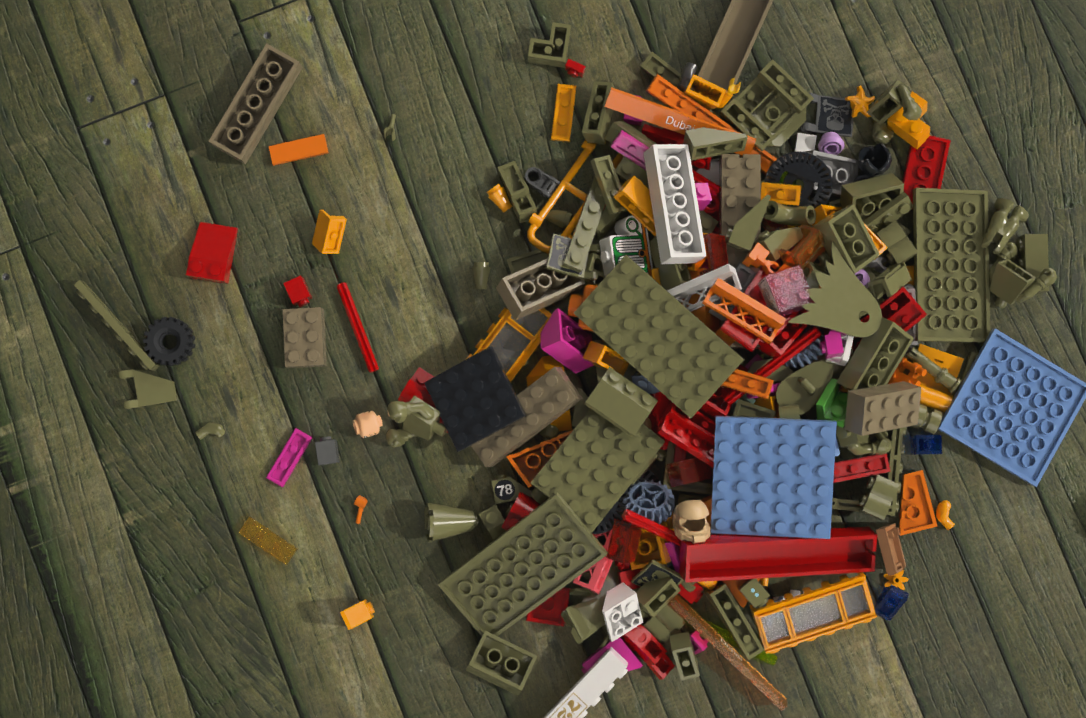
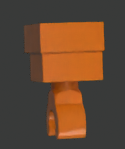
(757, 257)

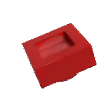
(574, 68)

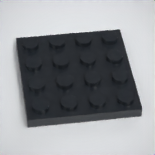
(475, 399)

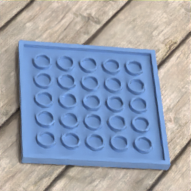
(1014, 407)
(773, 477)

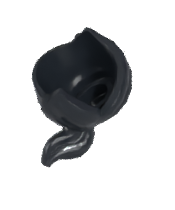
(873, 161)

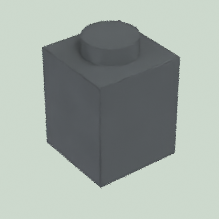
(327, 451)

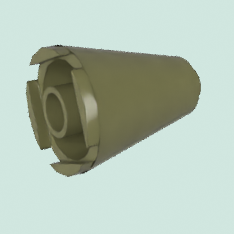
(447, 521)

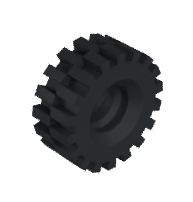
(155, 338)

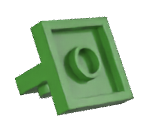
(832, 404)

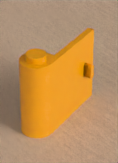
(935, 394)

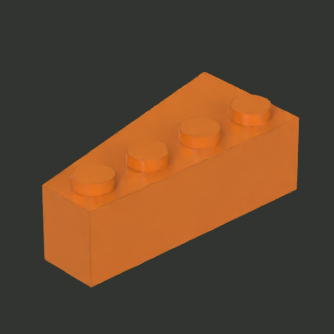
(532, 459)

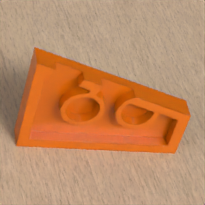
(915, 505)

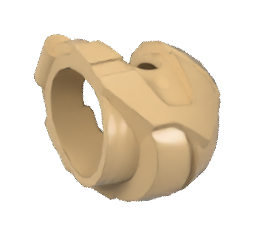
(691, 521)

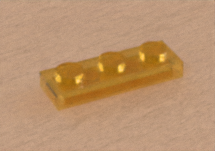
(268, 540)

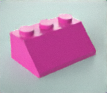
(566, 341)

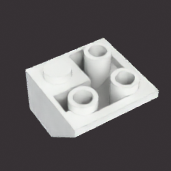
(621, 611)

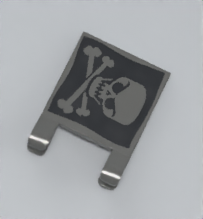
(832, 115)

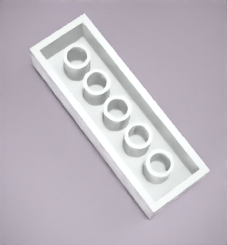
(674, 204)

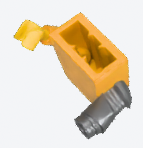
(703, 91)

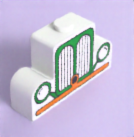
(630, 241)

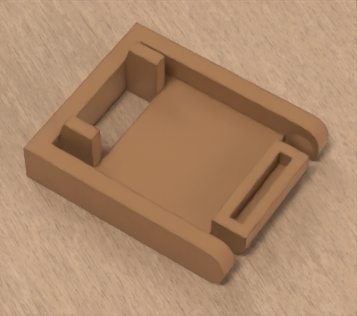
(891, 548)

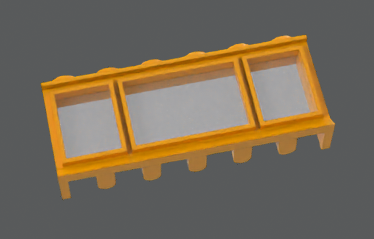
(514, 339)
(813, 613)

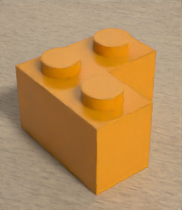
(912, 131)

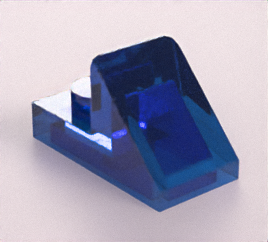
(926, 444)
(890, 602)

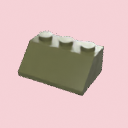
(871, 193)
(850, 237)
(621, 402)
(501, 663)

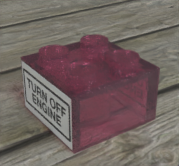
(786, 291)

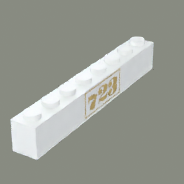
(590, 686)

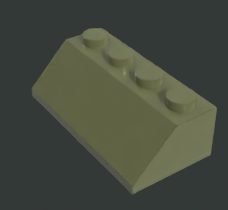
(876, 357)

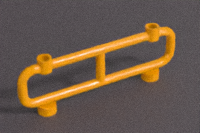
(536, 220)

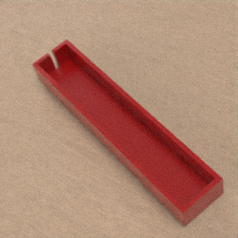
(773, 556)

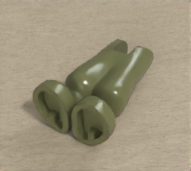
(1001, 228)

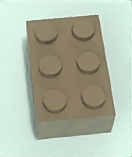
(304, 337)

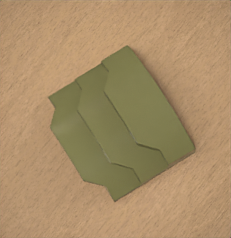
(769, 107)

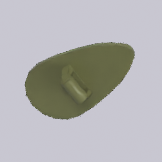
(805, 385)

